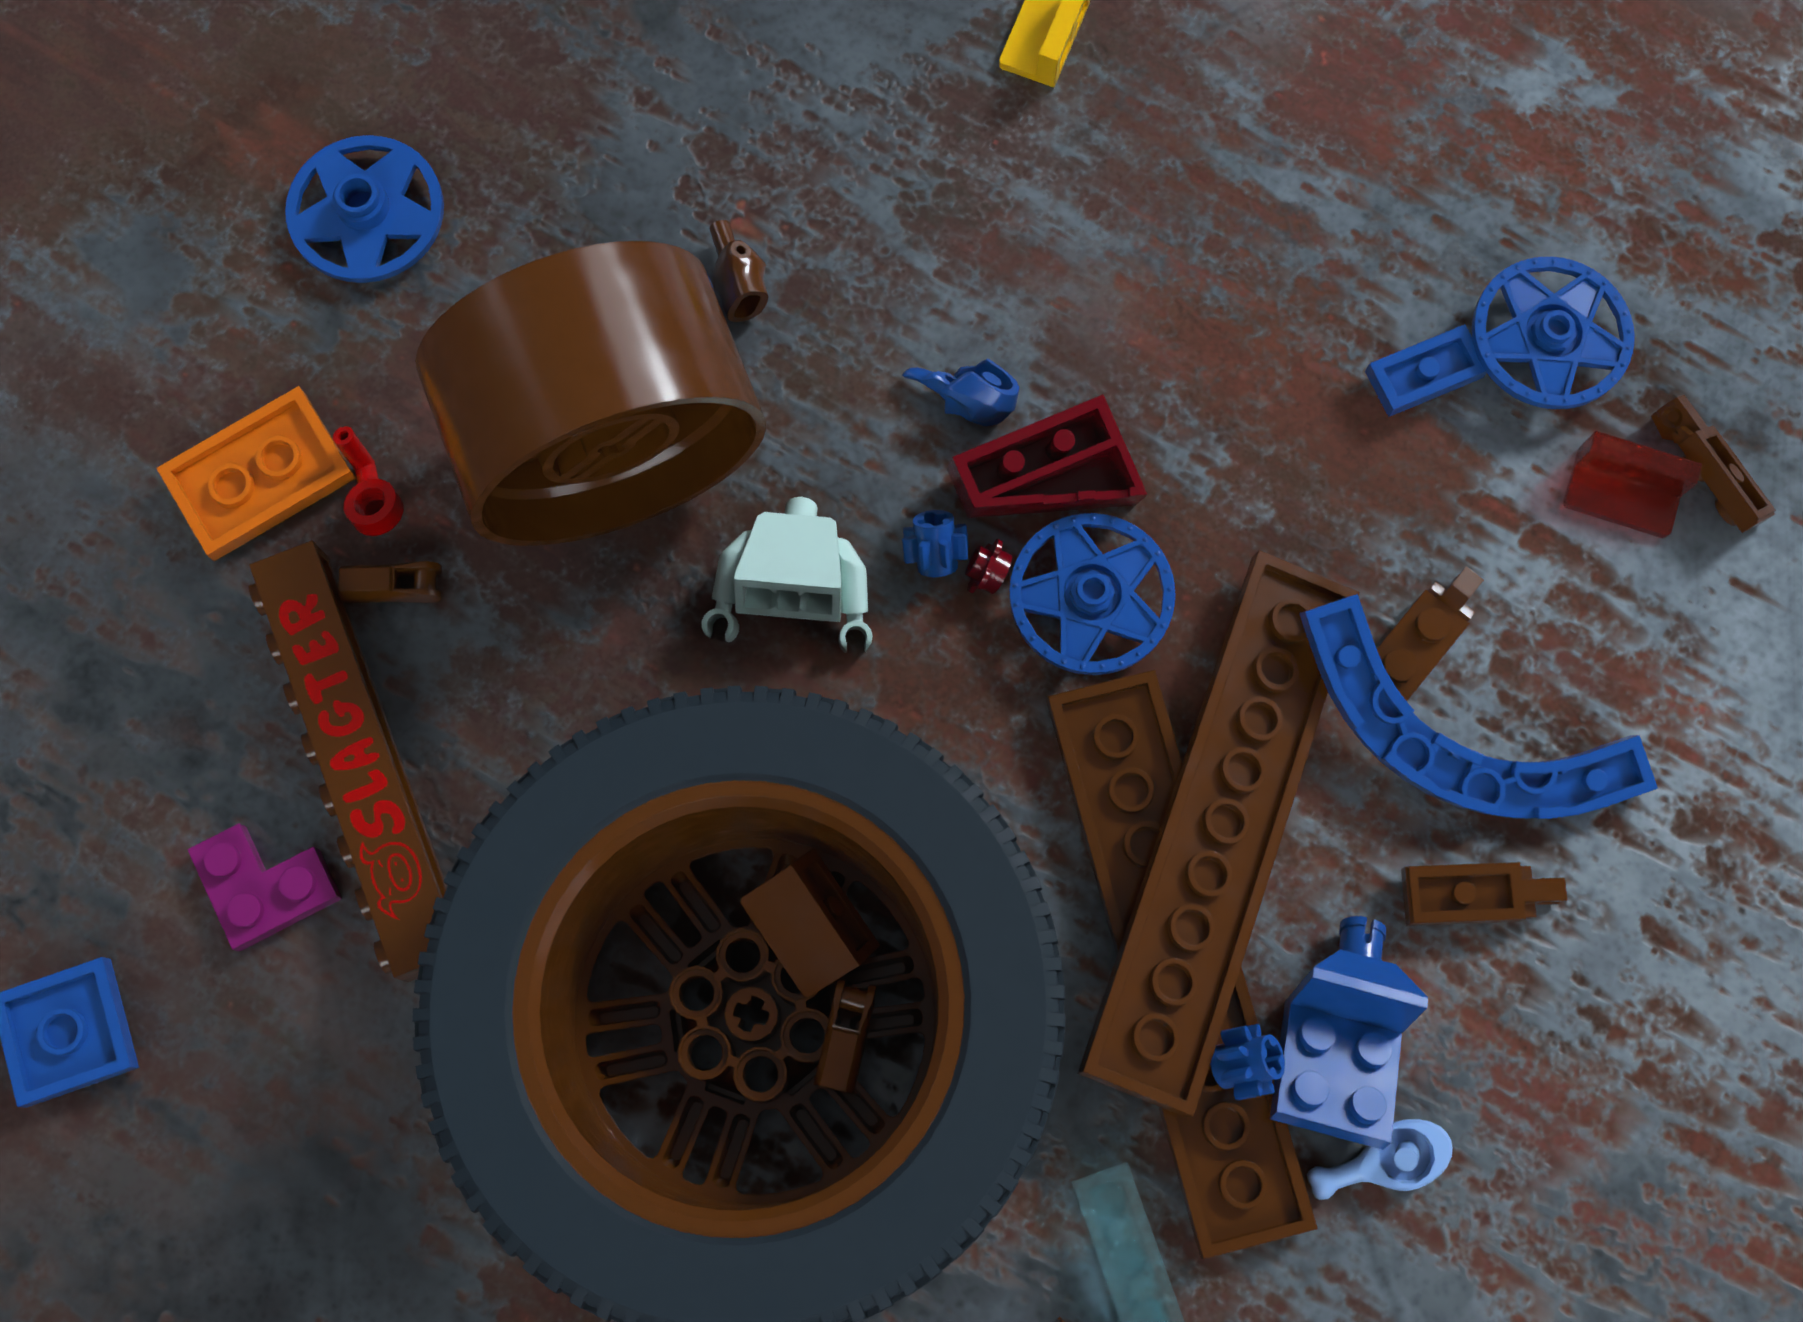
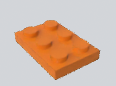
(255, 473)

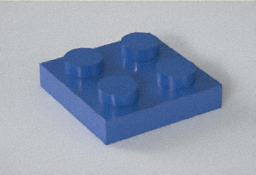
(65, 1032)

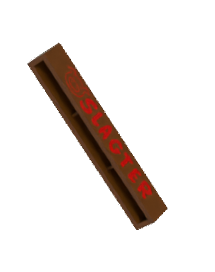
(354, 751)

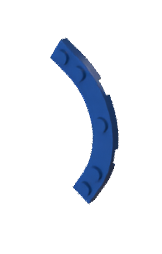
(1442, 766)

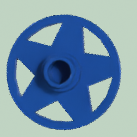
(364, 208)
(1553, 332)
(1092, 593)

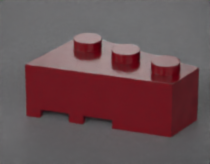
(1050, 466)

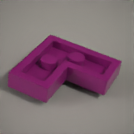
(256, 900)

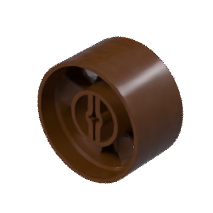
(588, 392)

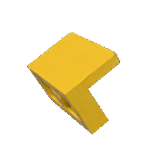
(1042, 38)

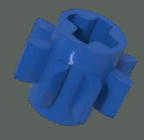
(935, 543)
(1247, 1062)

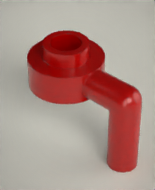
(370, 492)

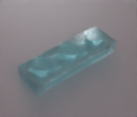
(1126, 1246)

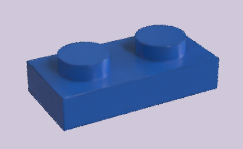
(1425, 370)

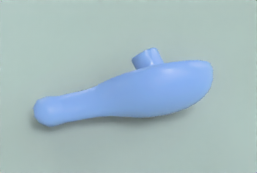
(1412, 1160)

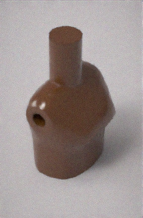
(738, 275)

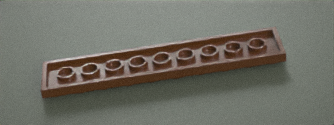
(1121, 770)
(1215, 846)

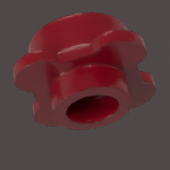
(988, 567)

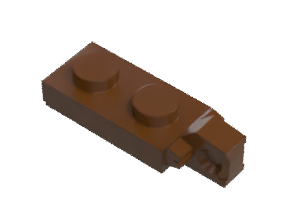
(1737, 494)
(1427, 632)
(1476, 893)

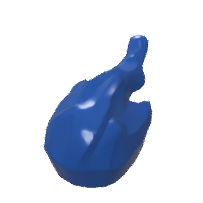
(977, 393)

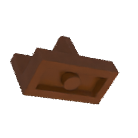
(810, 923)

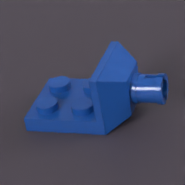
(1346, 1040)

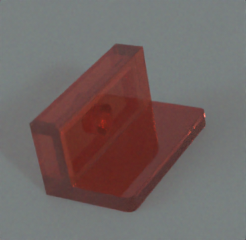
(1629, 483)

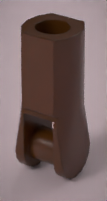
(384, 583)
(843, 1046)

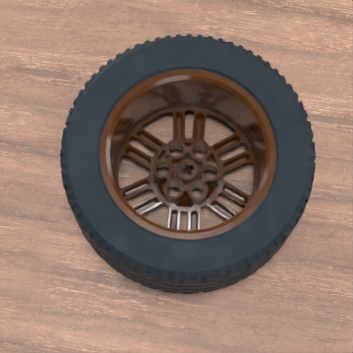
(512, 1013)

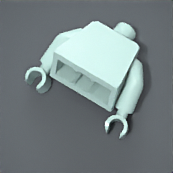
(791, 569)

